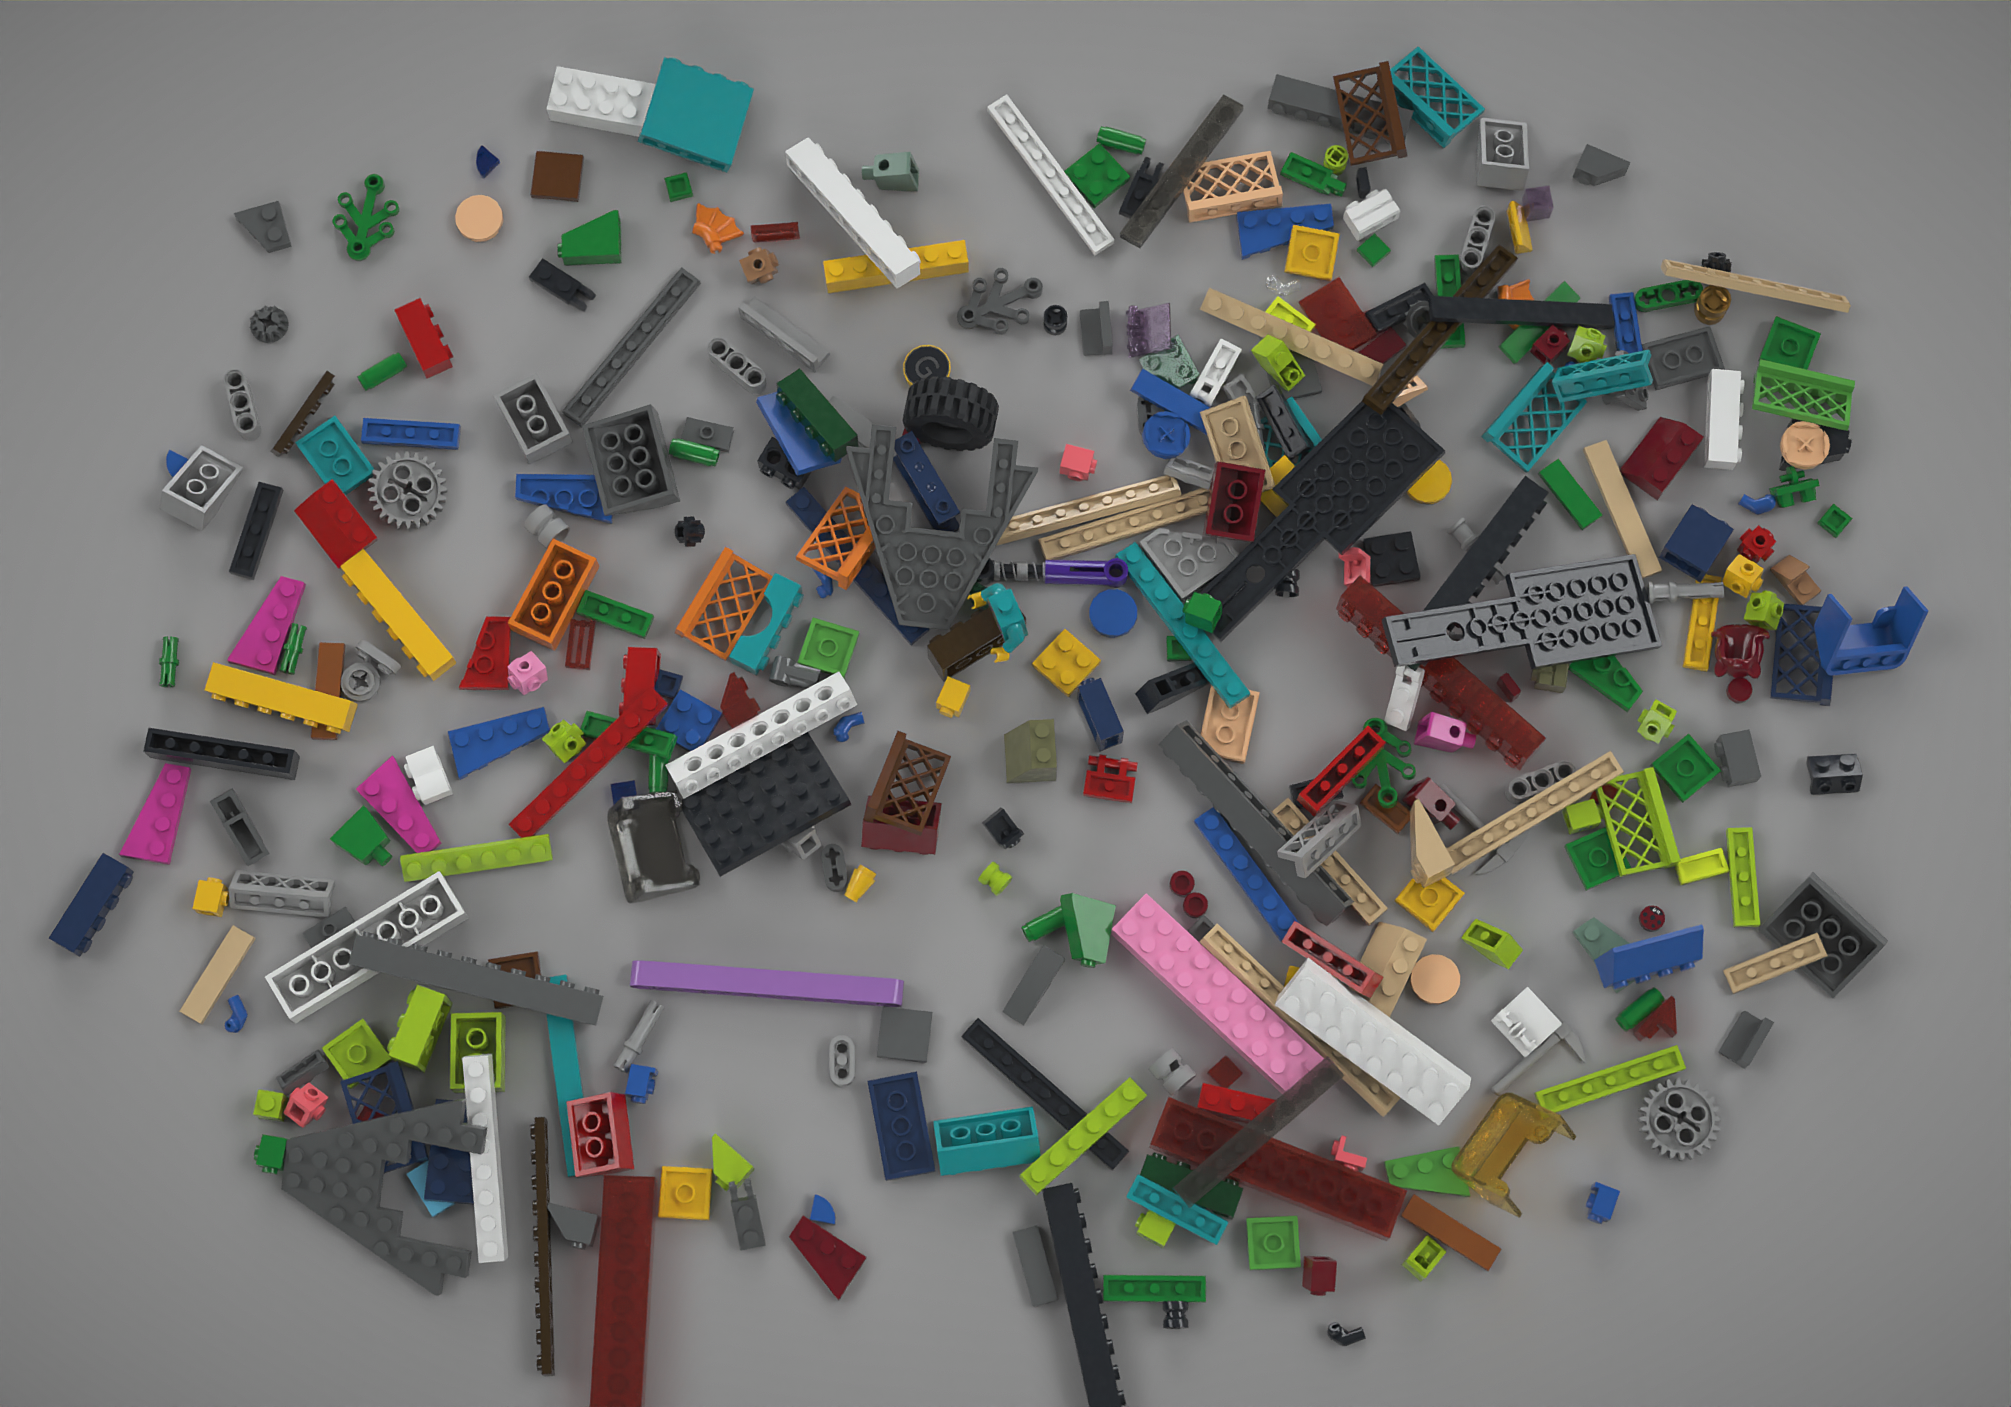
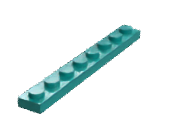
(1191, 638)

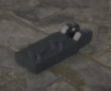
(1140, 188)
(560, 284)

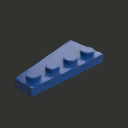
(1272, 227)
(563, 493)
(487, 741)

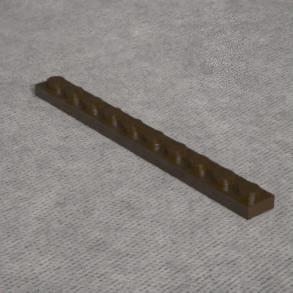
(1436, 333)
(543, 1256)

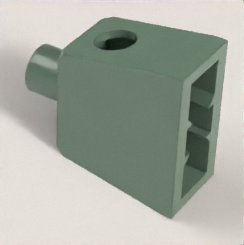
(893, 172)

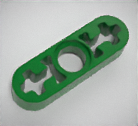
(1649, 292)

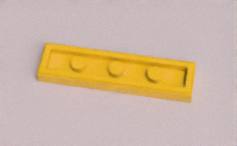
(1699, 630)

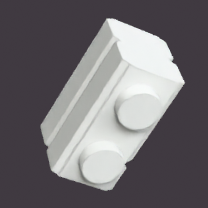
(1371, 214)

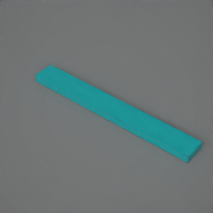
(566, 1071)

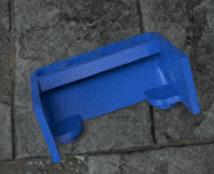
(1868, 645)

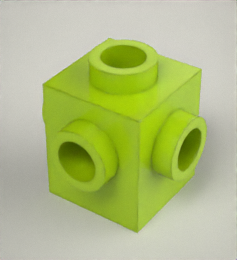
(1587, 345)
(1764, 610)
(1656, 721)
(564, 740)

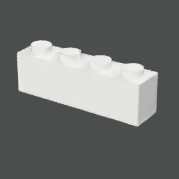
(1722, 419)

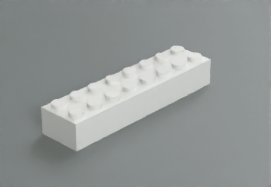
(324, 970)
(1373, 1041)

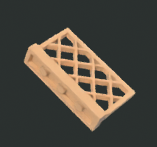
(1234, 201)

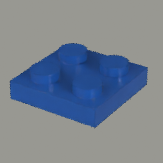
(690, 721)

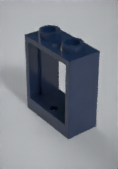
(1100, 713)

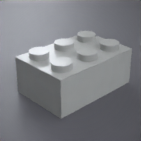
(533, 418)

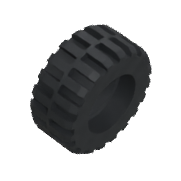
(950, 413)

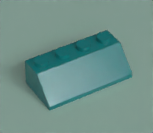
(987, 1141)

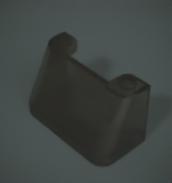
(650, 846)

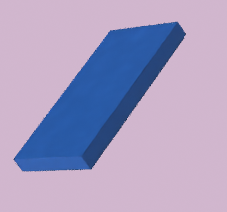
(800, 450)

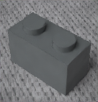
(1737, 758)

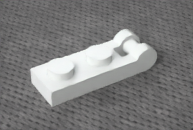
(1216, 372)
(1404, 697)

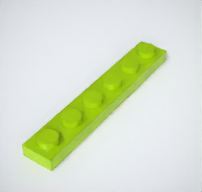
(476, 857)
(1611, 1080)
(1083, 1136)

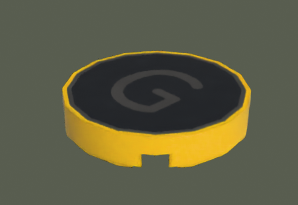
(926, 362)

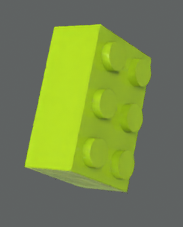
(419, 1028)
(477, 1036)

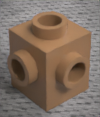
(751, 265)

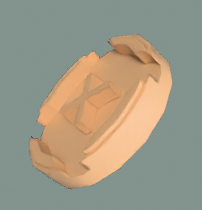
(479, 218)
(1804, 445)
(1435, 979)

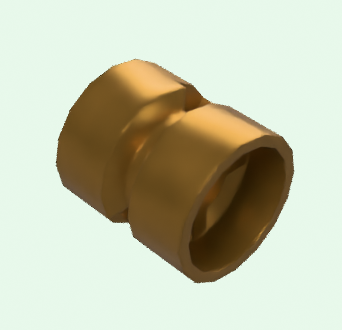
(1712, 304)

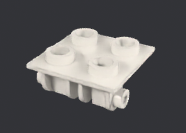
(1526, 1022)

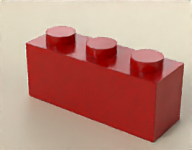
(424, 337)
(642, 671)
(1231, 1103)

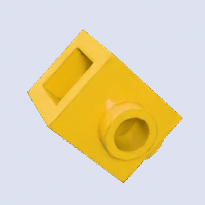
(952, 697)
(211, 897)

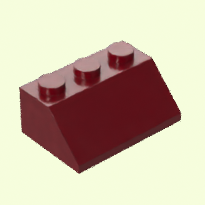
(1661, 456)
(1234, 502)
(885, 836)

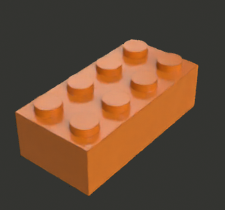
(553, 594)

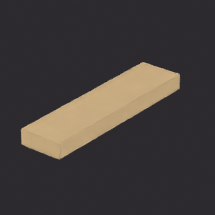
(1775, 963)
(217, 975)

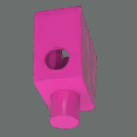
(1443, 733)

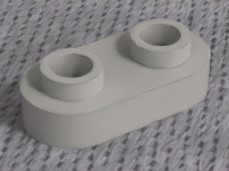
(369, 652)
(842, 1061)

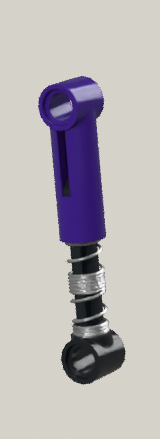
(1059, 572)

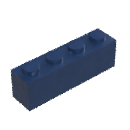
(91, 905)

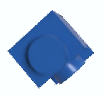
(640, 1083)
(1601, 1203)

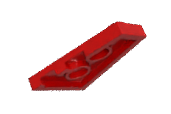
(490, 657)

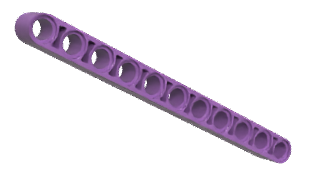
(766, 983)

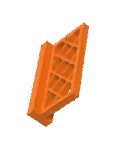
(854, 559)
(706, 593)

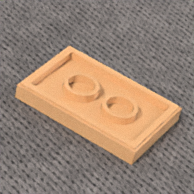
(1229, 729)

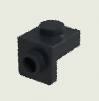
(1003, 829)

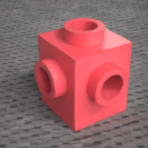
(306, 1105)

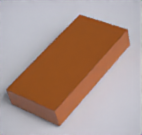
(1395, 817)

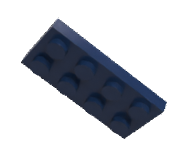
(901, 1126)
(449, 1173)

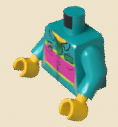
(1006, 615)

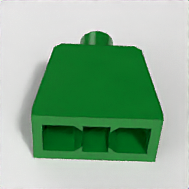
(363, 838)

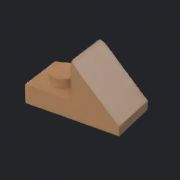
(1795, 579)

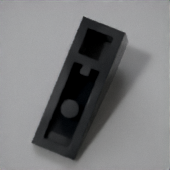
(1170, 687)

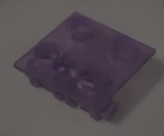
(1148, 329)

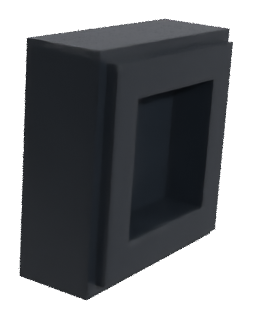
(1362, 182)

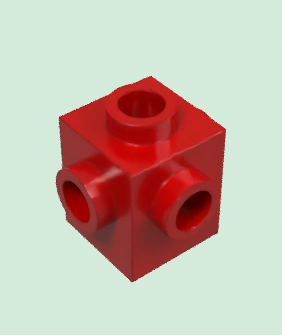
(1757, 544)

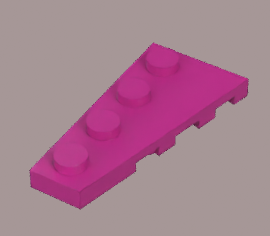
(269, 630)
(395, 801)
(159, 819)

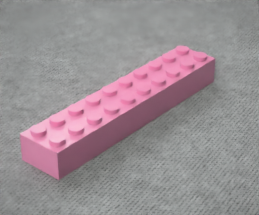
(1215, 994)

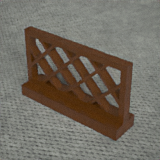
(1390, 109)
(886, 783)

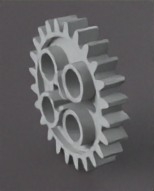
(419, 472)
(1669, 1139)

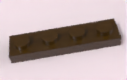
(310, 406)

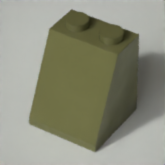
(1031, 752)

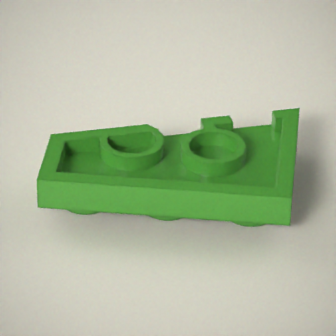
(1427, 1172)

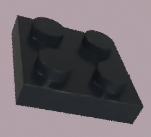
(1392, 559)

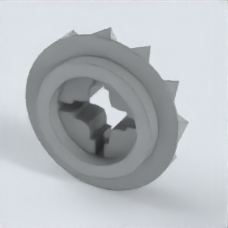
(360, 670)

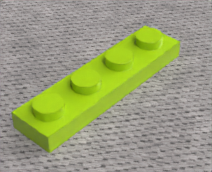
(1743, 877)

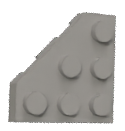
(1187, 559)

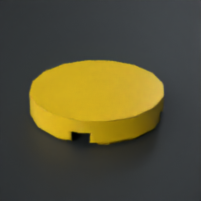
(1432, 485)

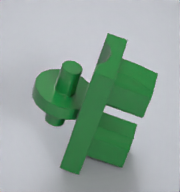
(1805, 487)

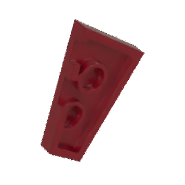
(828, 1255)

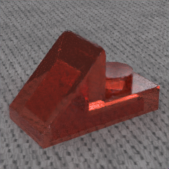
(1664, 1016)

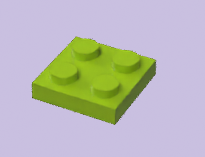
(356, 1052)

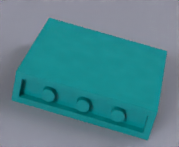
(696, 114)

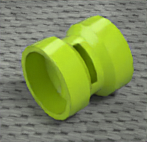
(1336, 164)
(995, 878)

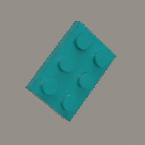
(336, 456)

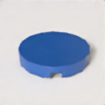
(1166, 435)
(1113, 613)

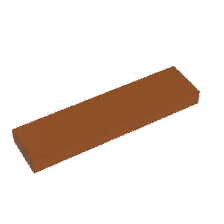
(328, 680)
(1450, 1232)

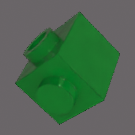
(1202, 611)
(271, 1154)

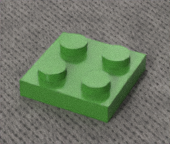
(828, 647)
(1273, 1243)

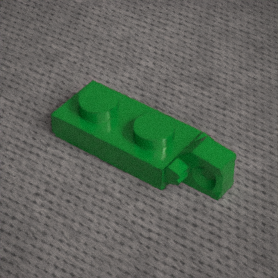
(1312, 175)

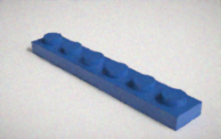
(1246, 872)

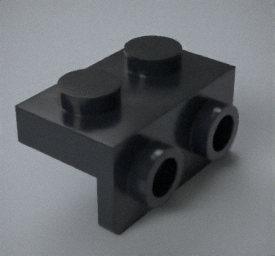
(1834, 774)

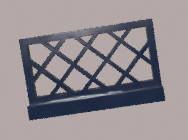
(1824, 681)
(402, 1100)

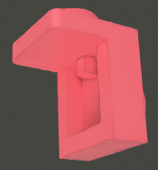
(1355, 564)
(1347, 1159)

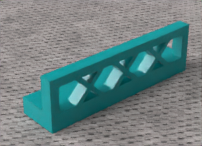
(1602, 377)
(1174, 1209)

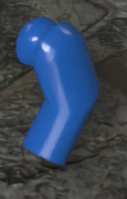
(1760, 505)
(826, 587)
(845, 723)
(238, 1016)

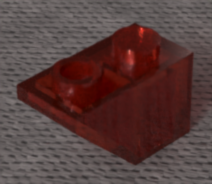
(736, 704)

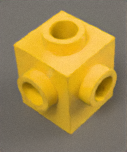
(1743, 576)

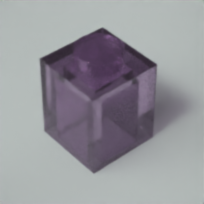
(1537, 203)

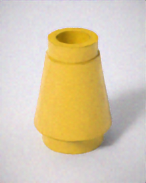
(860, 882)

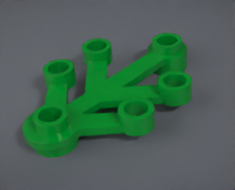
(366, 220)
(1382, 760)

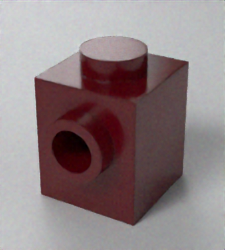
(1550, 345)
(1319, 1274)

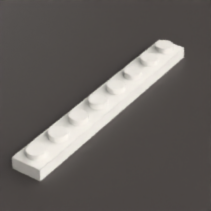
(1050, 175)

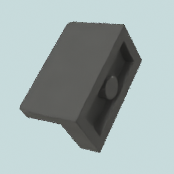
(1096, 330)
(1745, 1039)

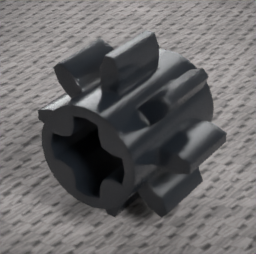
(1717, 261)
(689, 531)

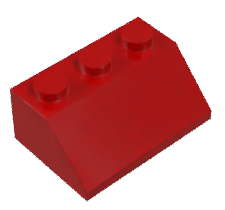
(335, 523)
(600, 1135)

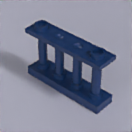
(925, 484)

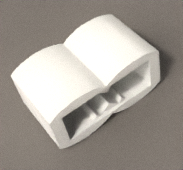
(428, 775)

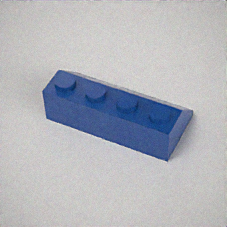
(1651, 957)

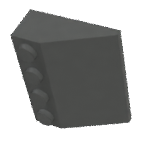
(631, 462)
(1842, 930)

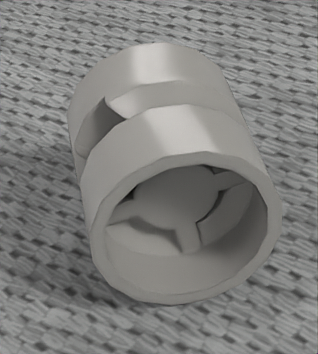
(543, 524)
(1172, 1072)

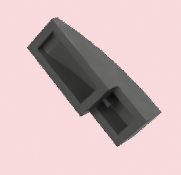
(239, 827)
(1033, 985)

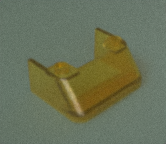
(1498, 1143)

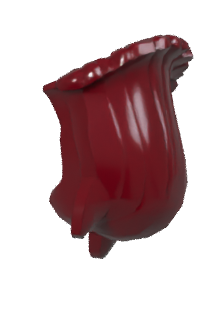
(1739, 650)

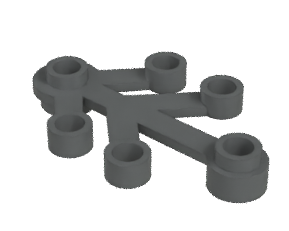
(997, 304)

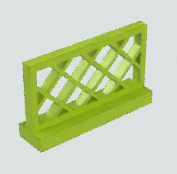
(1657, 818)

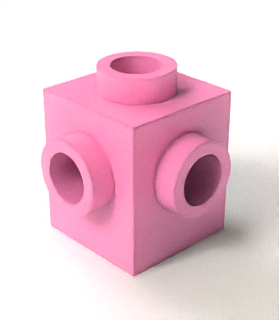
(527, 673)

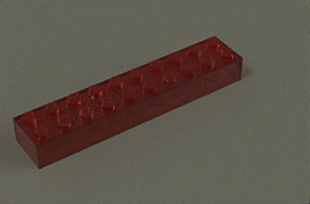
(1448, 681)
(1284, 1171)
(623, 1291)

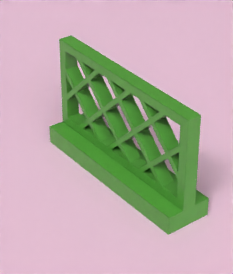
(1805, 384)

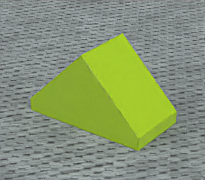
(1424, 1258)

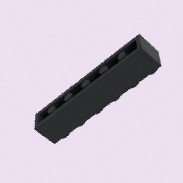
(221, 753)

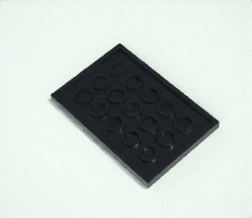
(764, 804)

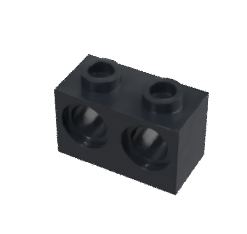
(780, 469)

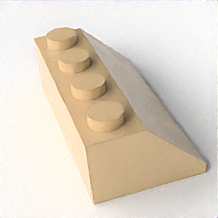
(1392, 955)

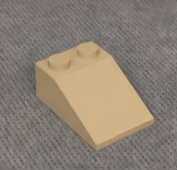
(1428, 853)

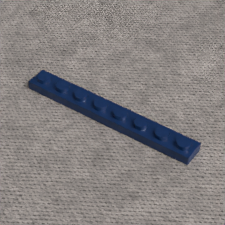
(868, 578)

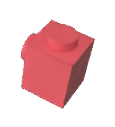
(1077, 463)

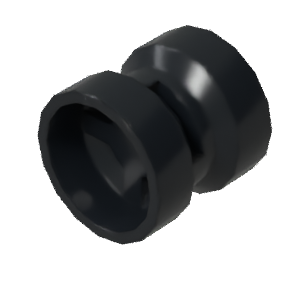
(1053, 315)
(1289, 585)
(1175, 1315)

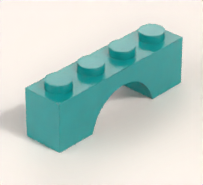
(752, 651)

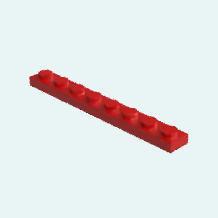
(589, 763)

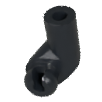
(1344, 1337)

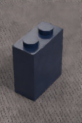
(1696, 543)

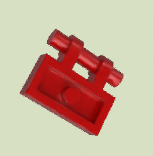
(1107, 785)

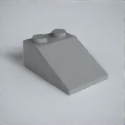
(1502, 154)
(200, 487)

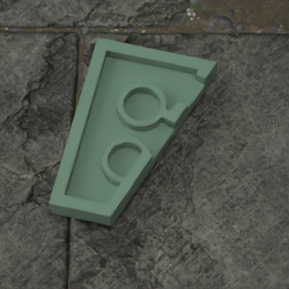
(1598, 939)

